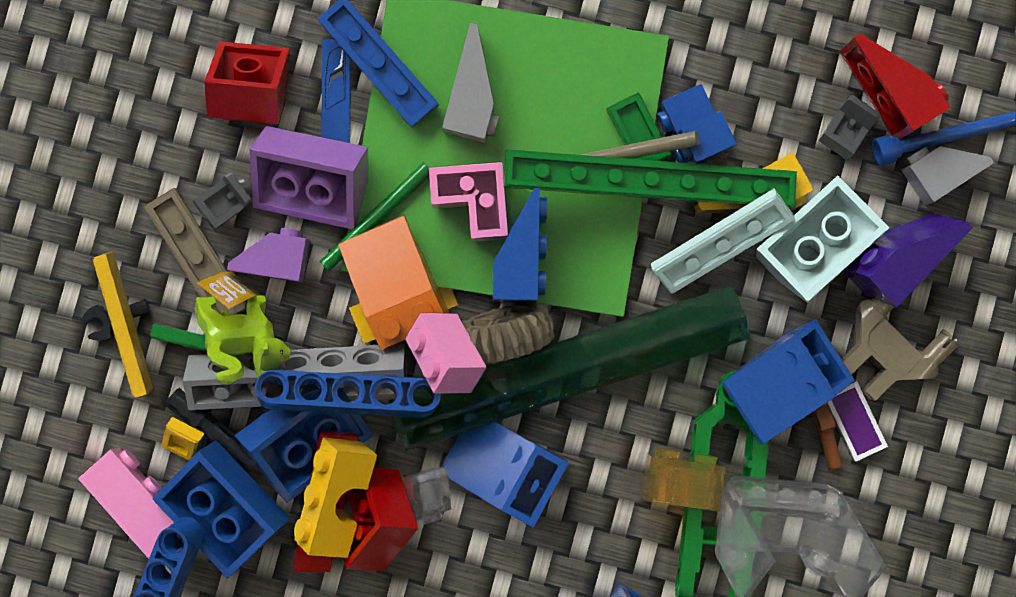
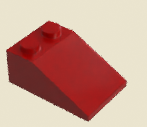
(894, 86)

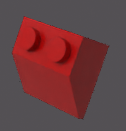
(247, 82)

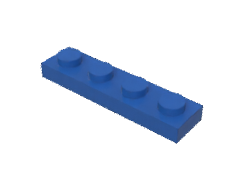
(378, 62)

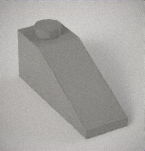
(471, 99)

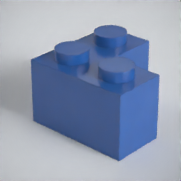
(694, 112)

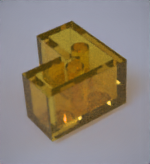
(682, 481)

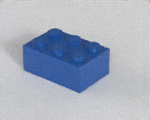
(226, 503)

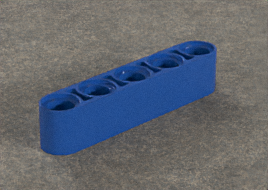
(330, 385)
(175, 555)

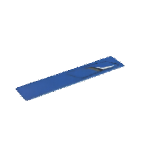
(335, 92)

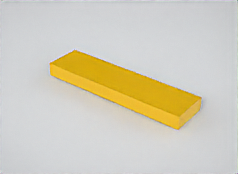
(123, 324)

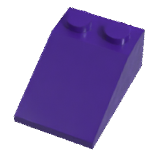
(905, 257)

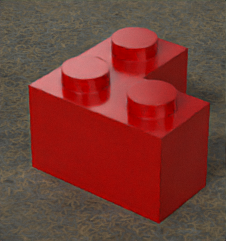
(382, 521)

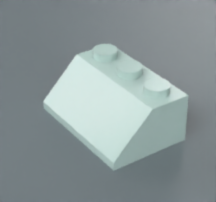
(821, 240)

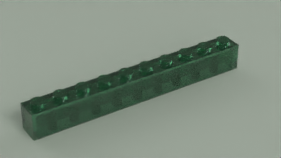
(582, 365)

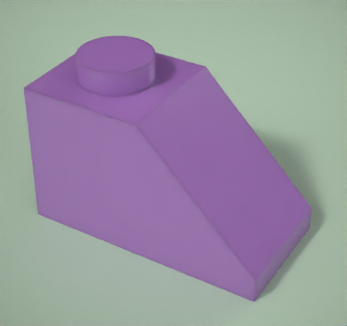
(275, 256)

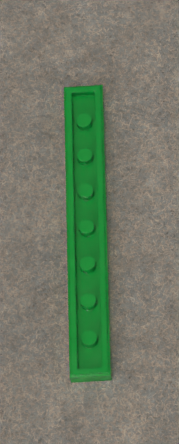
(645, 178)

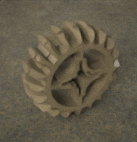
(510, 331)

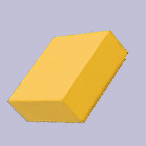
(182, 439)

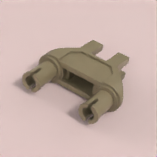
(890, 351)

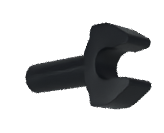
(106, 333)

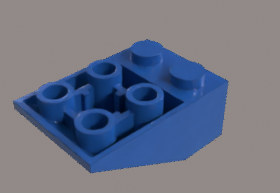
(516, 264)
(788, 381)
(505, 470)

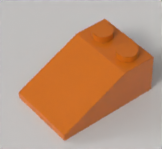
(391, 280)

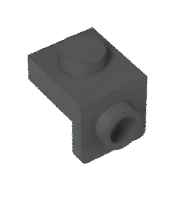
(849, 127)
(224, 200)

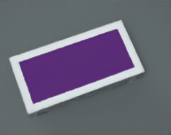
(856, 423)

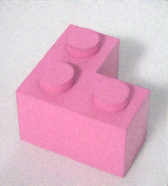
(477, 187)

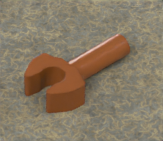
(825, 423)

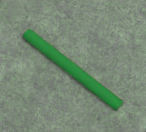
(380, 212)

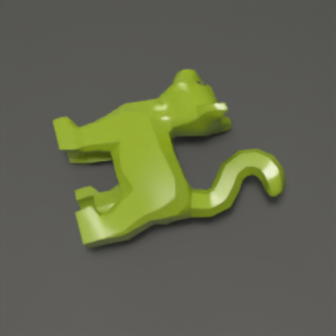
(239, 335)

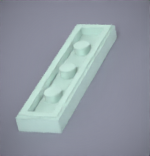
(723, 241)

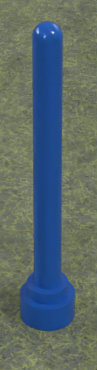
(888, 149)

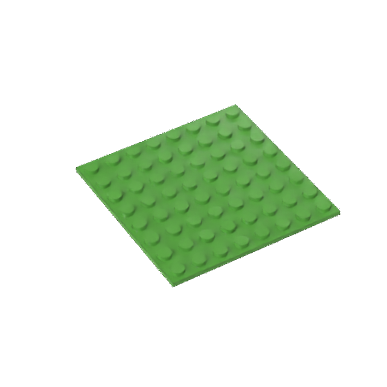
(551, 97)

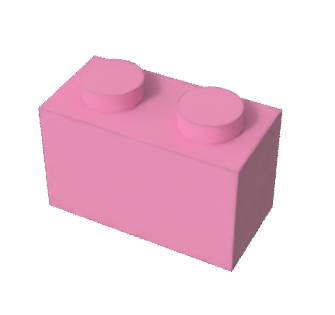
(445, 353)

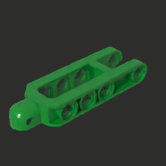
(754, 465)

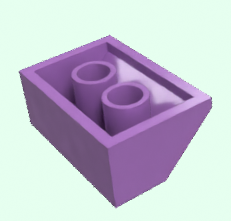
(308, 176)

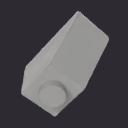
(941, 171)

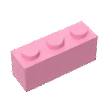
(127, 497)

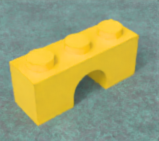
(337, 468)

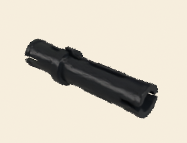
(211, 427)

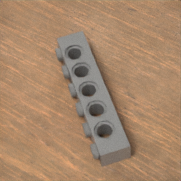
(205, 392)

